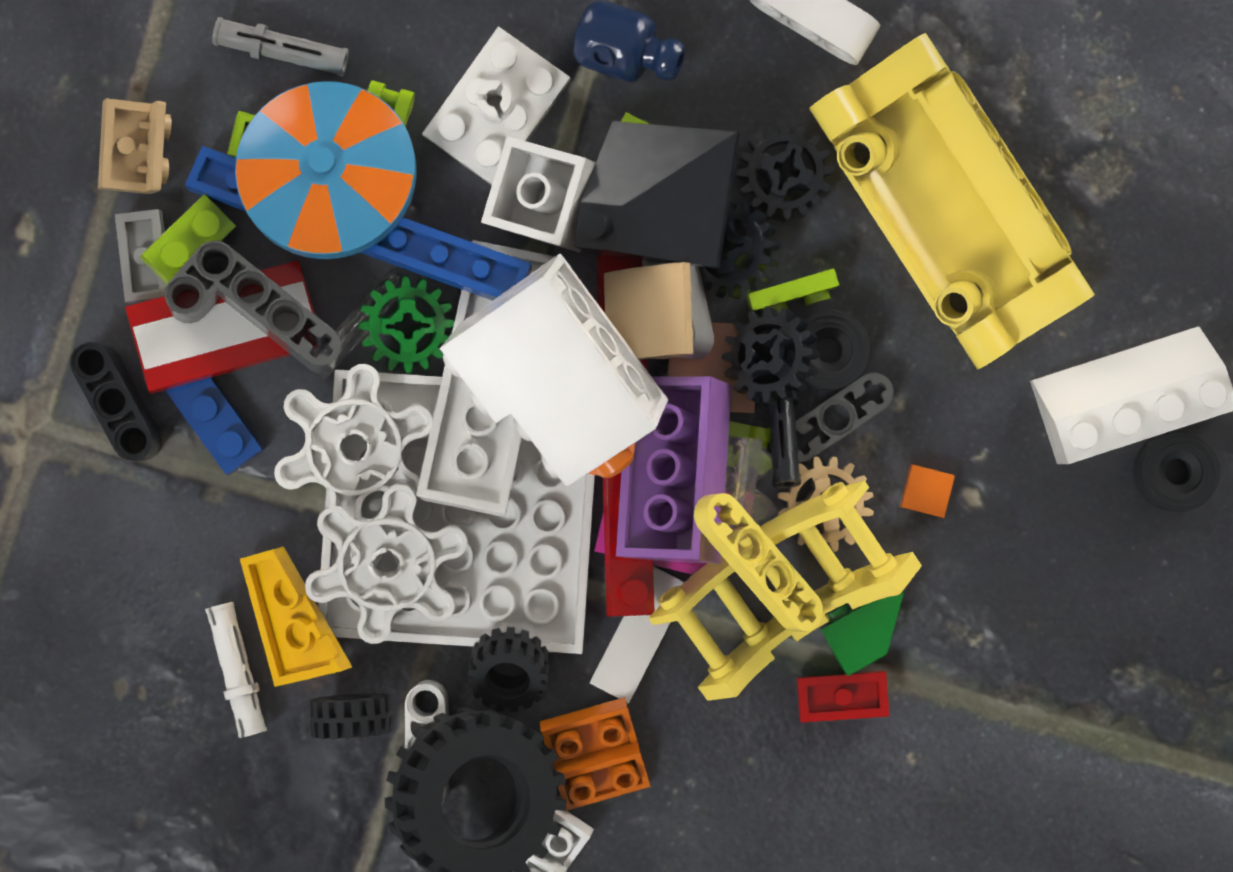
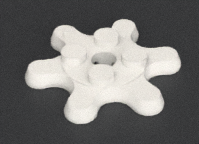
(328, 427)
(381, 592)

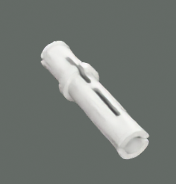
(236, 670)

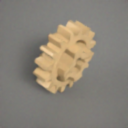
(819, 484)

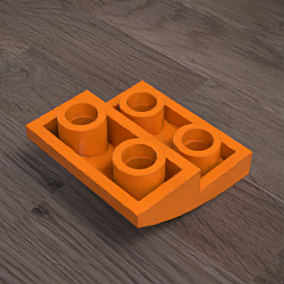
(596, 753)

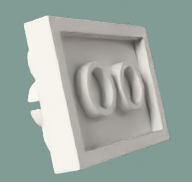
(497, 97)

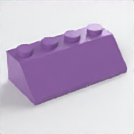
(674, 471)

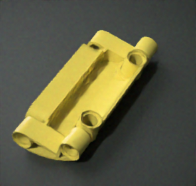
(952, 200)

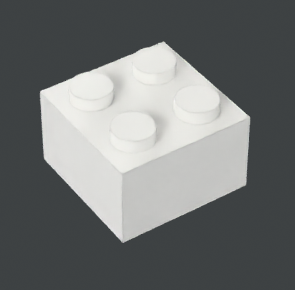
(538, 192)

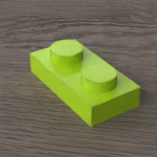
(179, 242)
(810, 288)

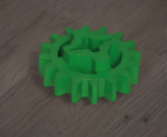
(407, 345)

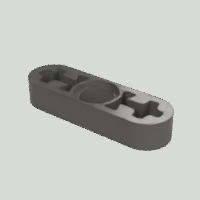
(869, 408)

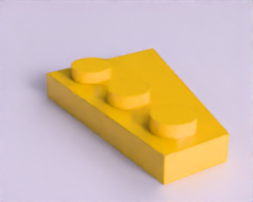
(290, 623)

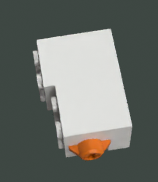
(559, 372)

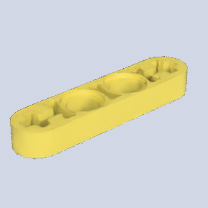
(755, 568)

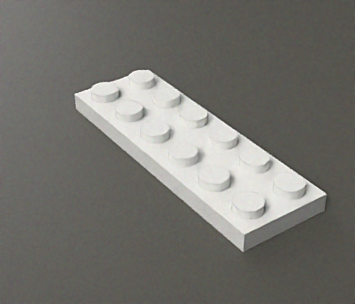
(468, 454)

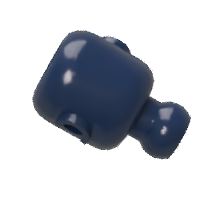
(624, 44)

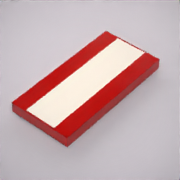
(218, 343)

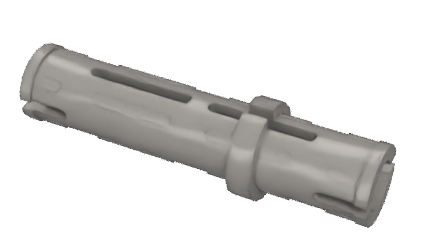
(279, 46)

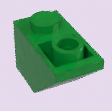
(861, 633)

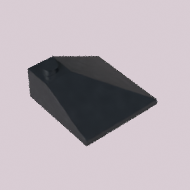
(659, 194)

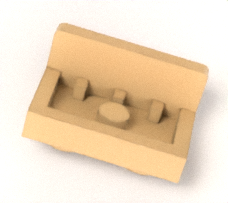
(133, 146)

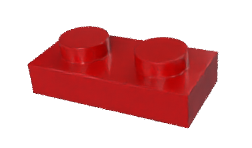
(842, 696)

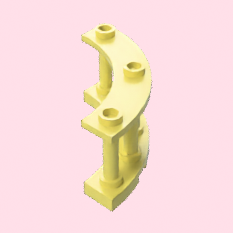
(881, 579)

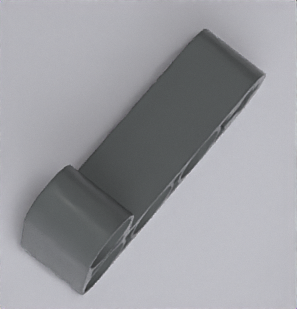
(260, 313)

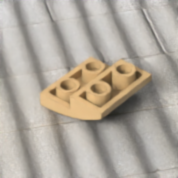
(652, 309)

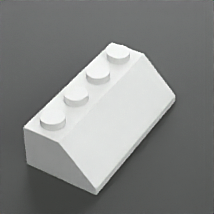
(1133, 395)

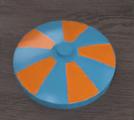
(326, 170)

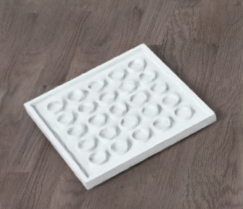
(516, 567)

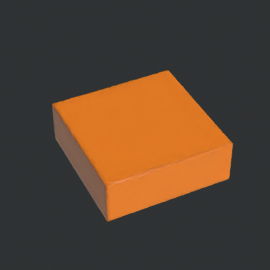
(927, 491)

